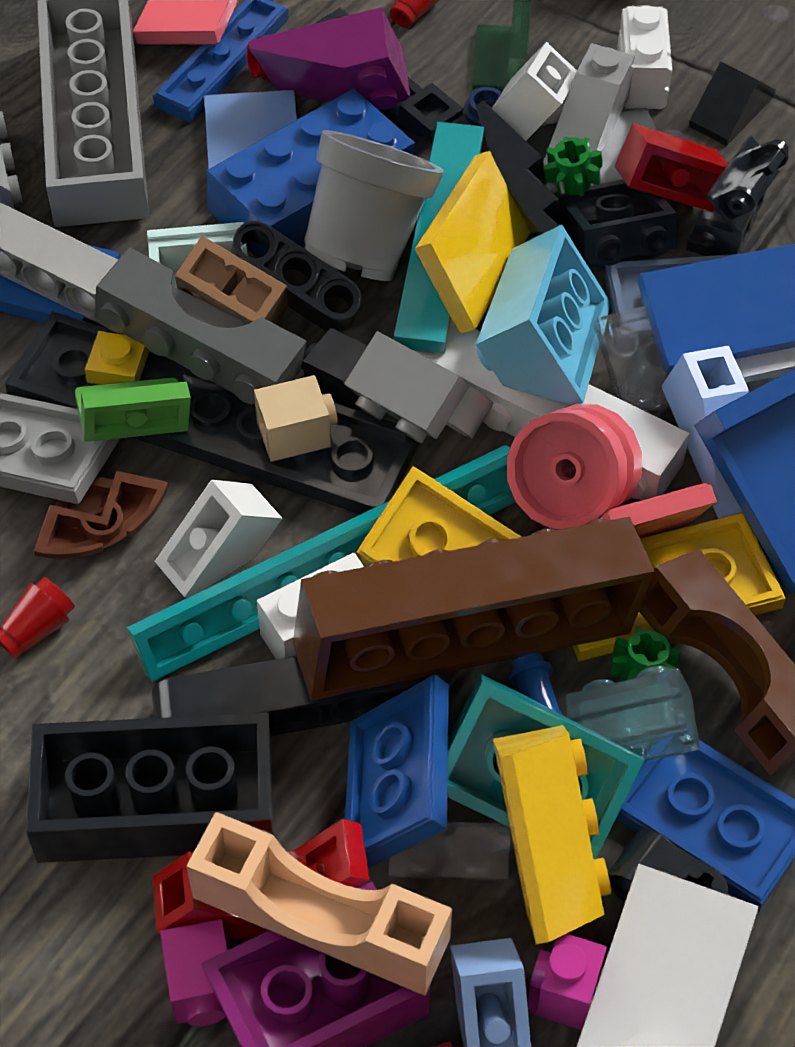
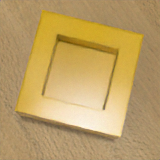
(115, 359)

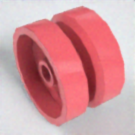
(574, 465)

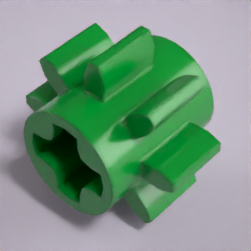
(573, 166)
(642, 651)

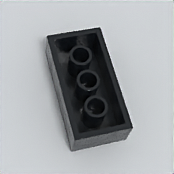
(145, 784)

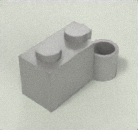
(415, 391)

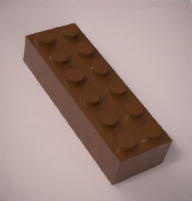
(469, 606)

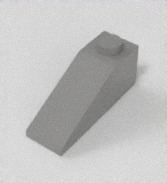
(595, 97)

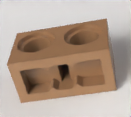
(231, 283)

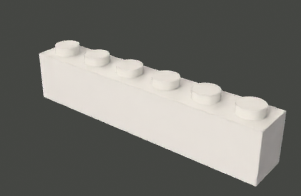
(660, 442)

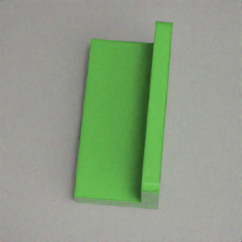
(133, 409)

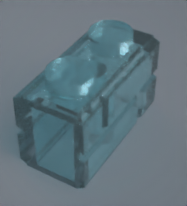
(642, 714)

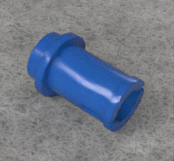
(532, 679)

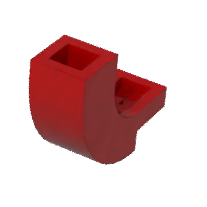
(334, 854)

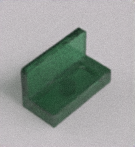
(501, 49)

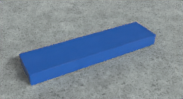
(217, 64)

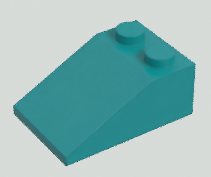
(500, 712)

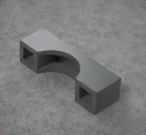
(140, 304)

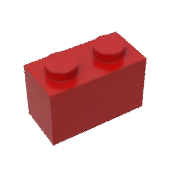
(669, 166)

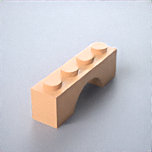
(375, 930)

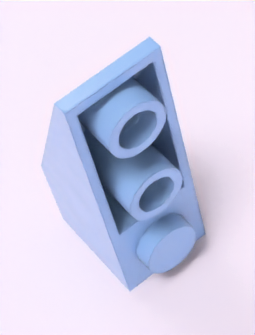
(694, 389)

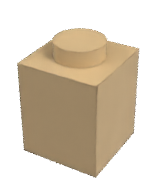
(294, 417)

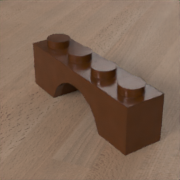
(700, 609)

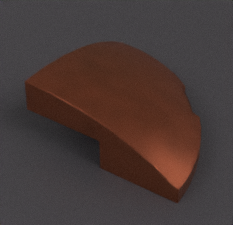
(102, 518)

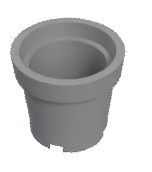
(366, 203)

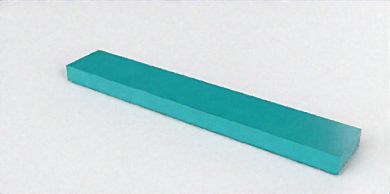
(422, 315)

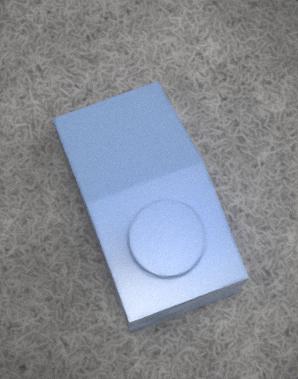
(490, 994)

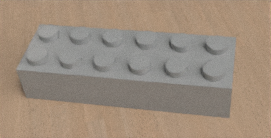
(91, 112)

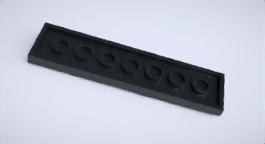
(353, 474)

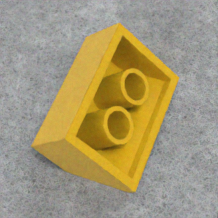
(552, 830)

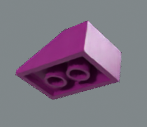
(337, 57)
(300, 997)

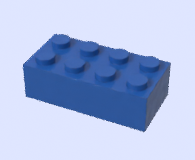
(280, 173)

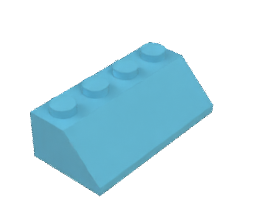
(543, 319)

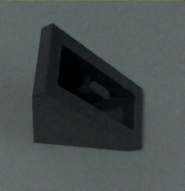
(729, 104)

